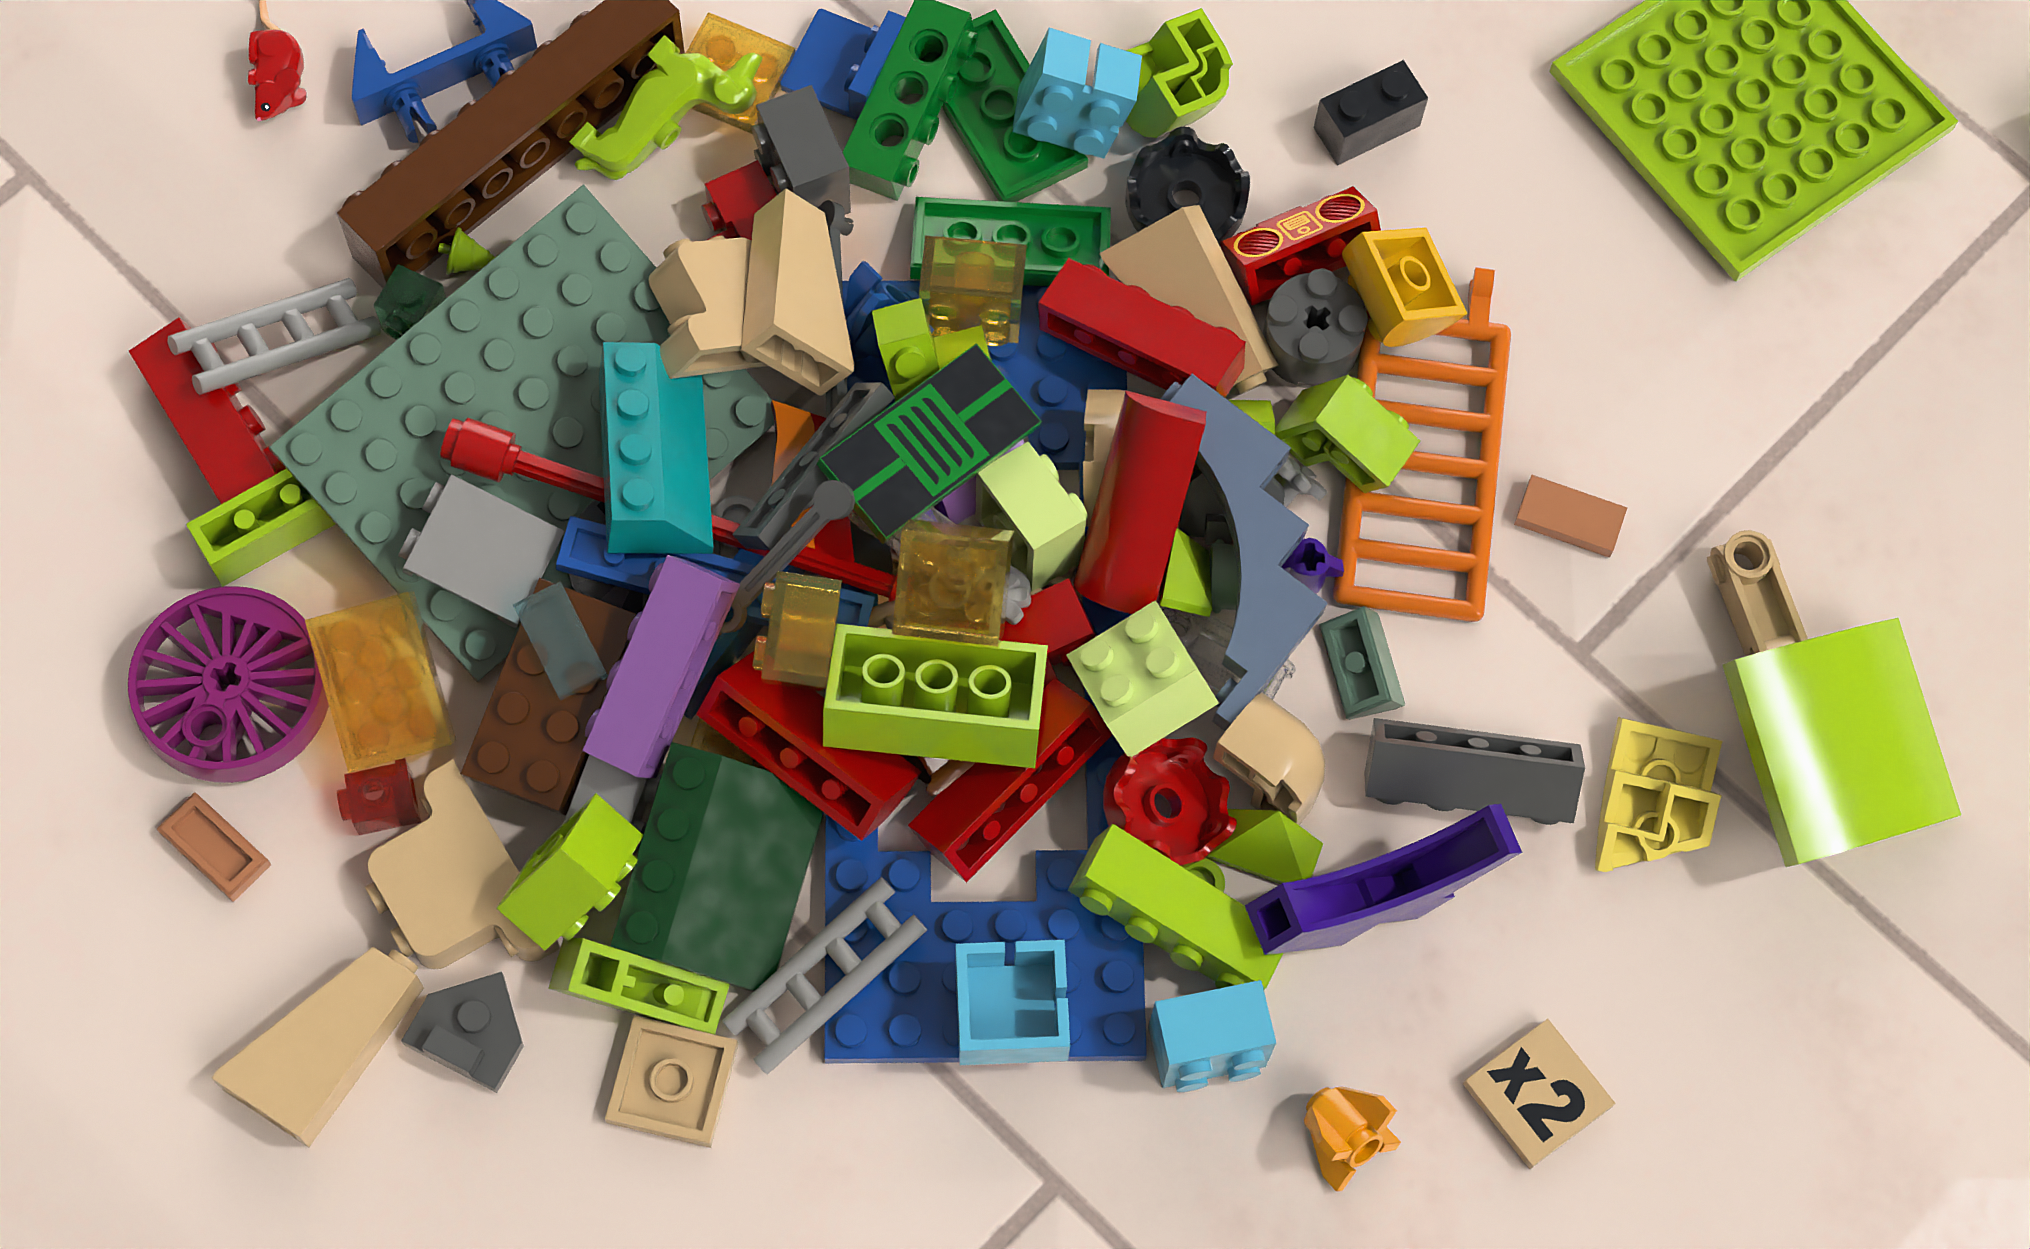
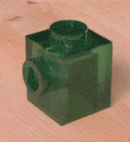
(406, 300)

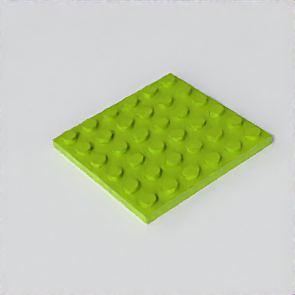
(1752, 113)

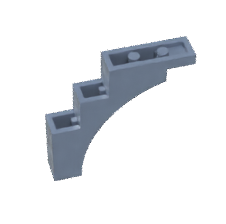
(1271, 604)

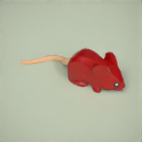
(276, 69)

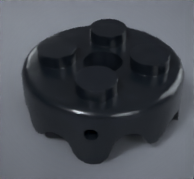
(1193, 165)

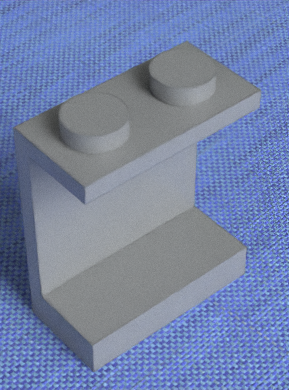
(480, 548)

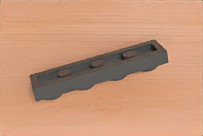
(796, 485)

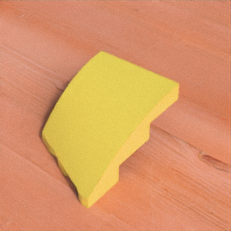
(1656, 794)

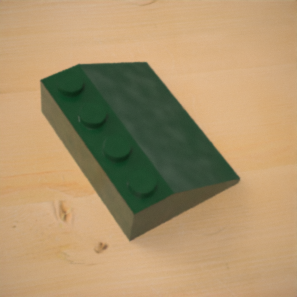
(718, 869)

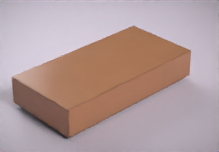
(1570, 516)
(214, 847)

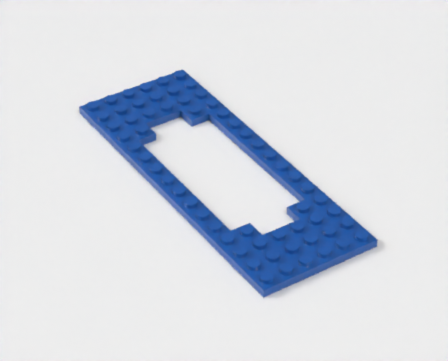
(912, 1003)

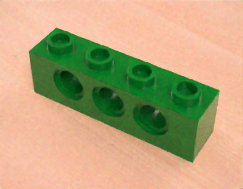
(927, 29)

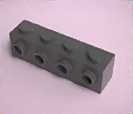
(1473, 770)

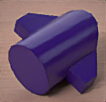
(1312, 564)

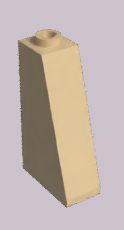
(1186, 268)
(794, 296)
(322, 1047)

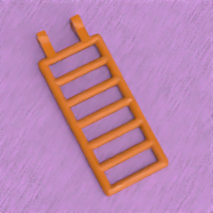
(1483, 469)

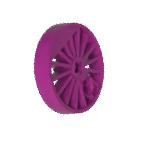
(203, 684)

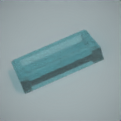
(560, 640)

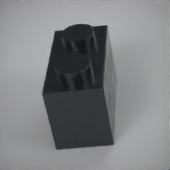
(1370, 112)

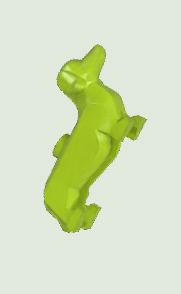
(660, 103)

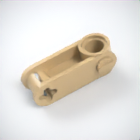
(1757, 597)

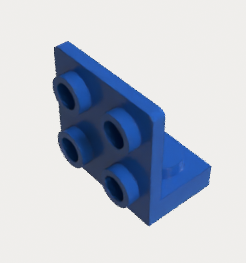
(841, 60)

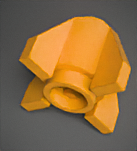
(1348, 1130)

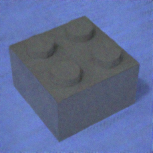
(801, 149)

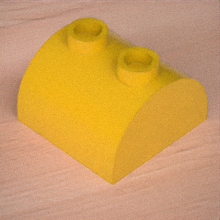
(1402, 285)

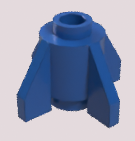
(861, 300)

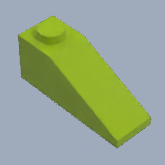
(638, 985)

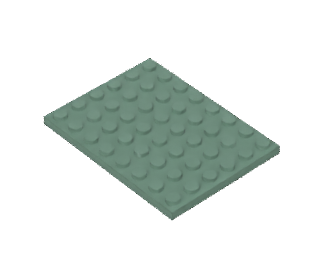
(514, 353)

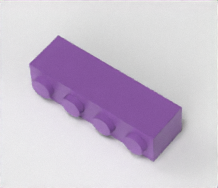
(659, 667)

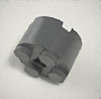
(1315, 327)

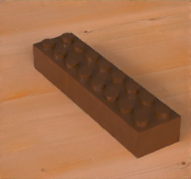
(505, 137)

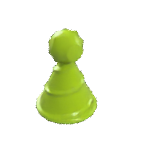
(465, 254)

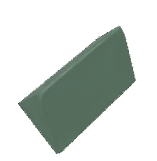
(1362, 663)

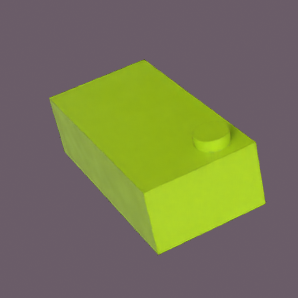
(934, 697)

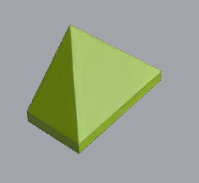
(1187, 577)
(1269, 846)

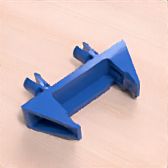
(379, 93)

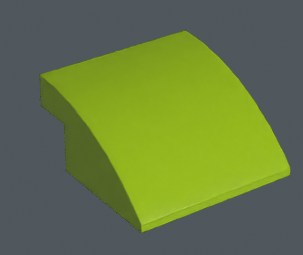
(1841, 741)

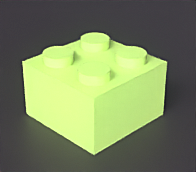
(1025, 496)
(1142, 679)

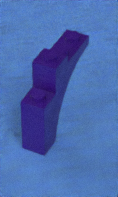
(1385, 889)

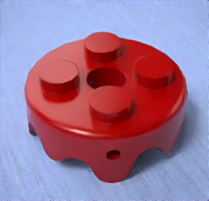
(1194, 792)

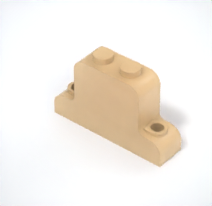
(704, 301)
(448, 879)

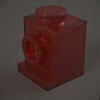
(393, 809)

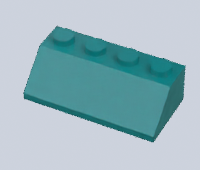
(653, 454)

